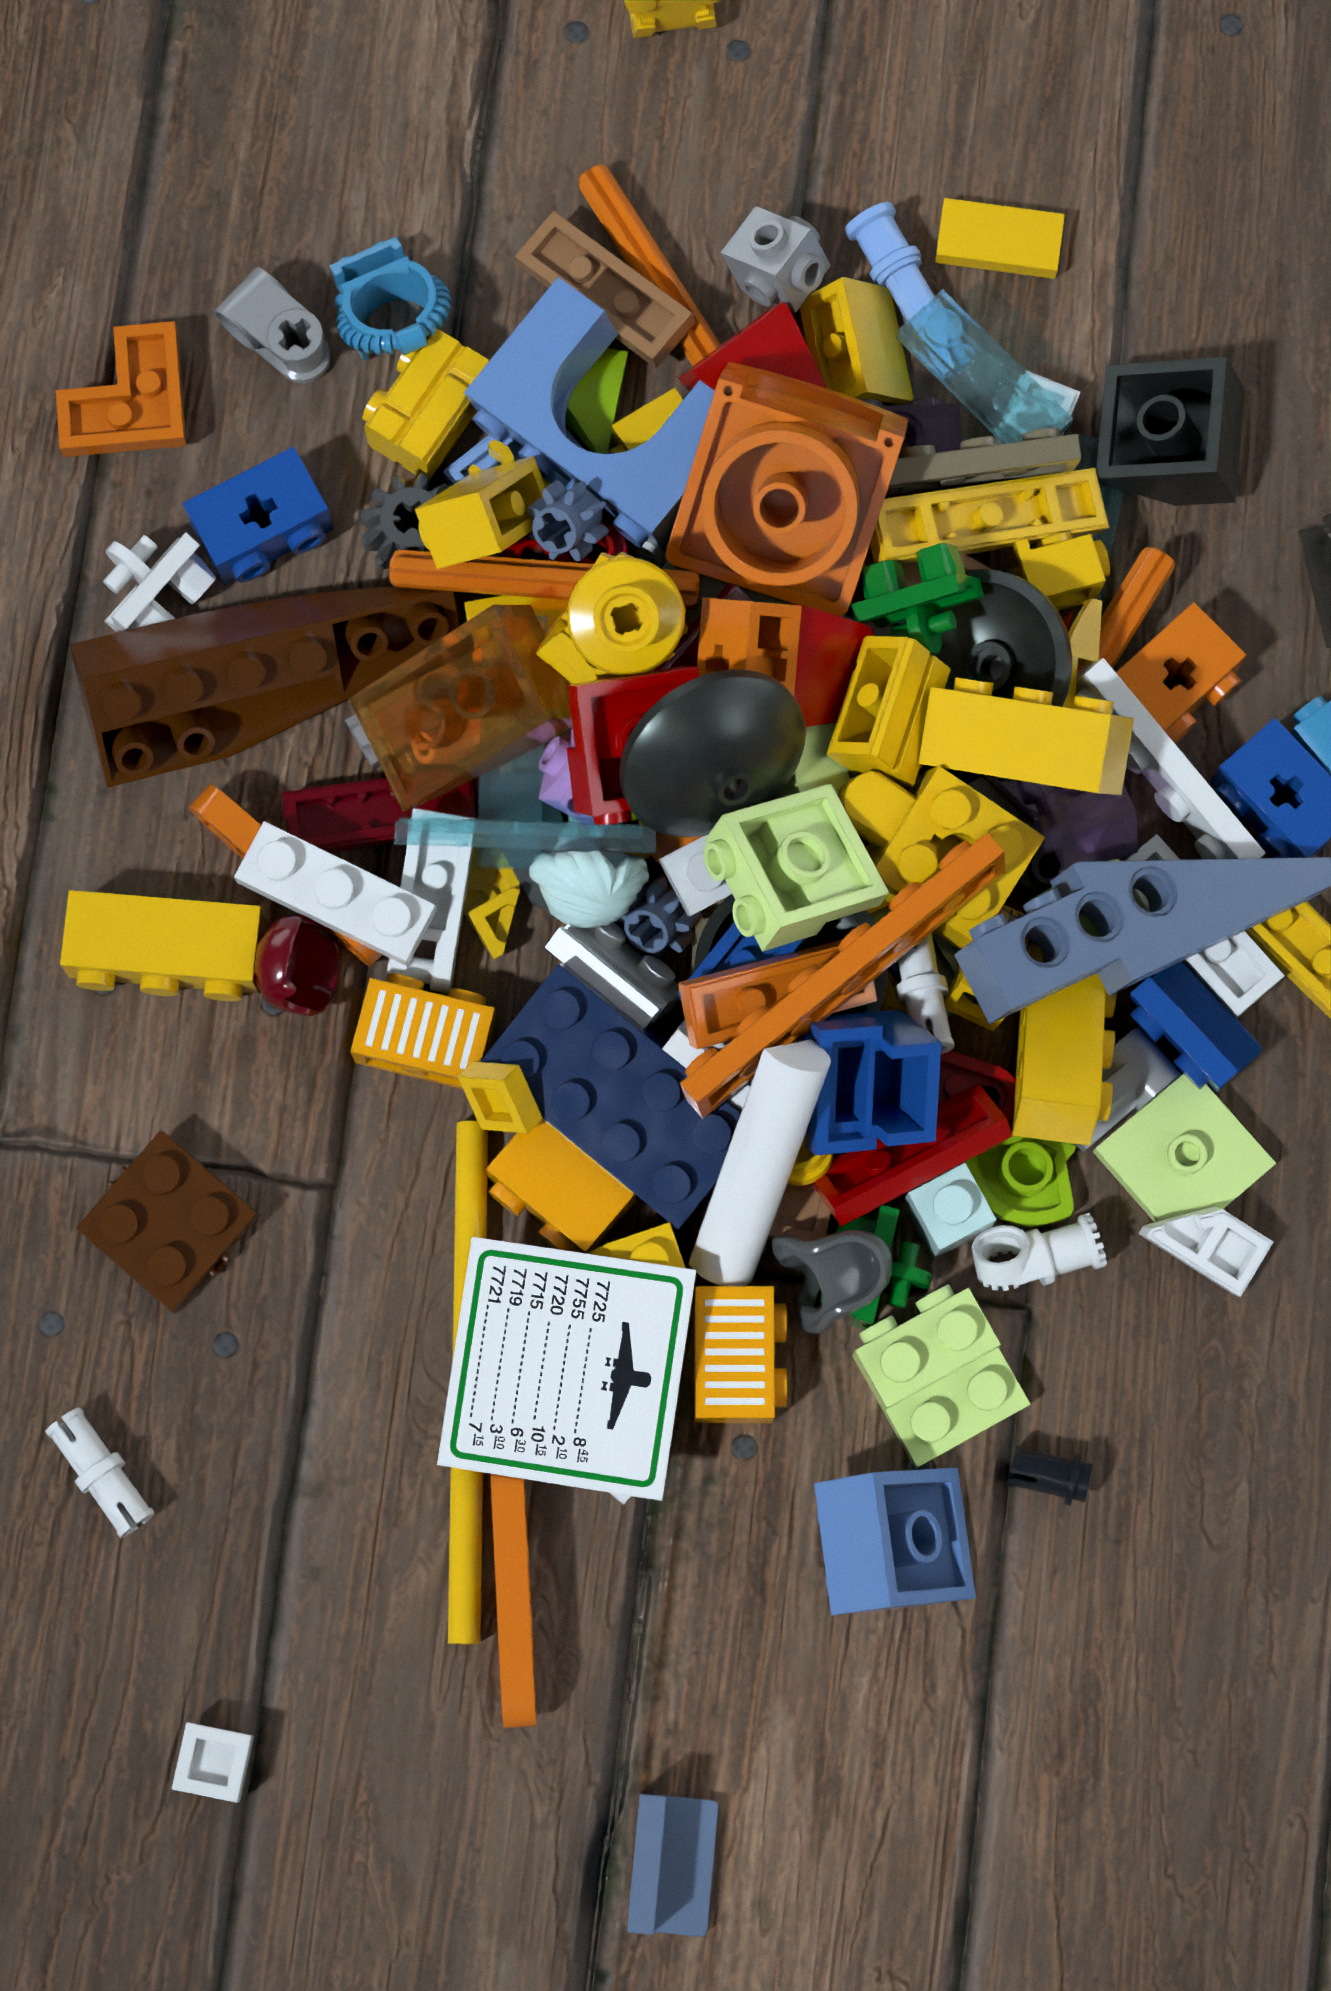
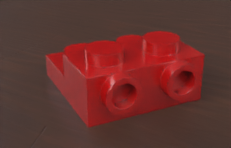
(602, 722)

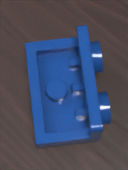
(1196, 1024)

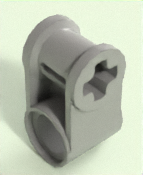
(270, 322)

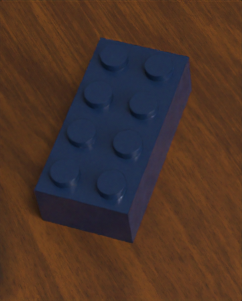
(617, 1094)

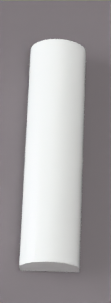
(759, 1162)

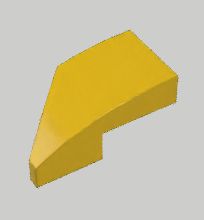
(491, 904)

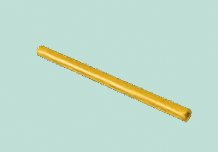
(466, 1485)

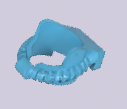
(381, 277)

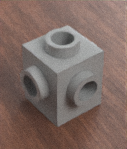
(776, 258)

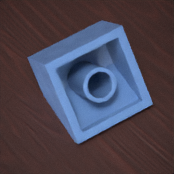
(894, 1540)

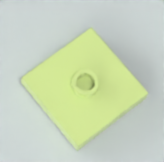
(1183, 1153)

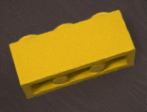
(1027, 737)
(161, 944)
(1062, 1063)

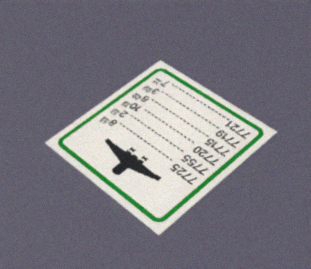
(567, 1368)

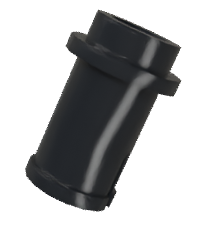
(1050, 1474)

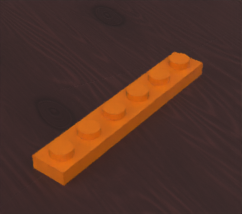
(861, 959)

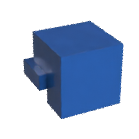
(877, 1083)

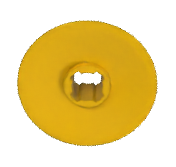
(616, 585)

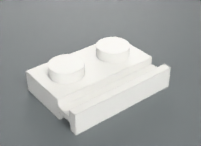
(631, 981)

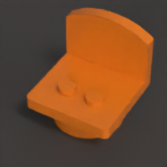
(786, 488)

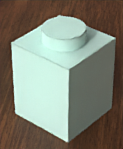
(948, 1211)

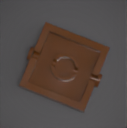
(168, 1222)

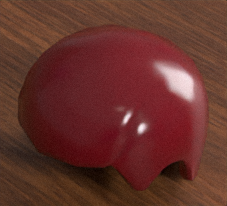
(297, 966)

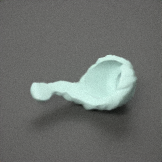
(588, 885)

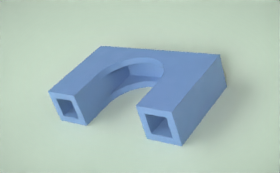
(527, 395)

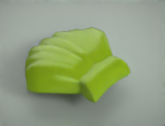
(1025, 1180)

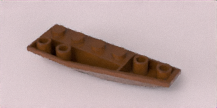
(243, 672)

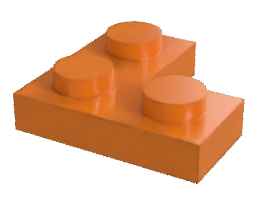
(140, 410)

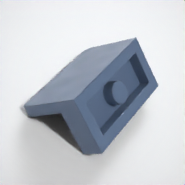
(672, 1865)

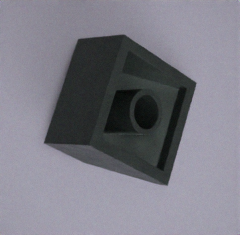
(1172, 430)

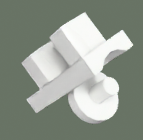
(177, 567)

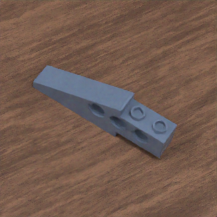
(1189, 911)

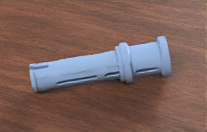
(891, 258)

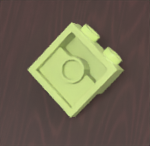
(792, 866)
(939, 1374)

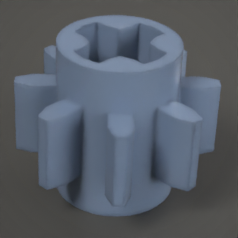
(567, 520)
(658, 920)

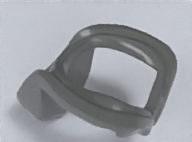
(846, 1266)

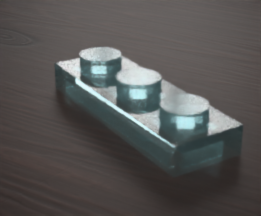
(979, 371)

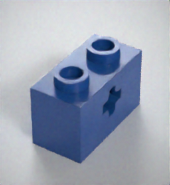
(279, 492)
(1266, 768)

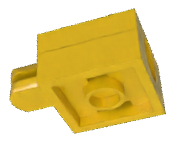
(922, 825)

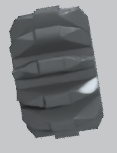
(391, 512)

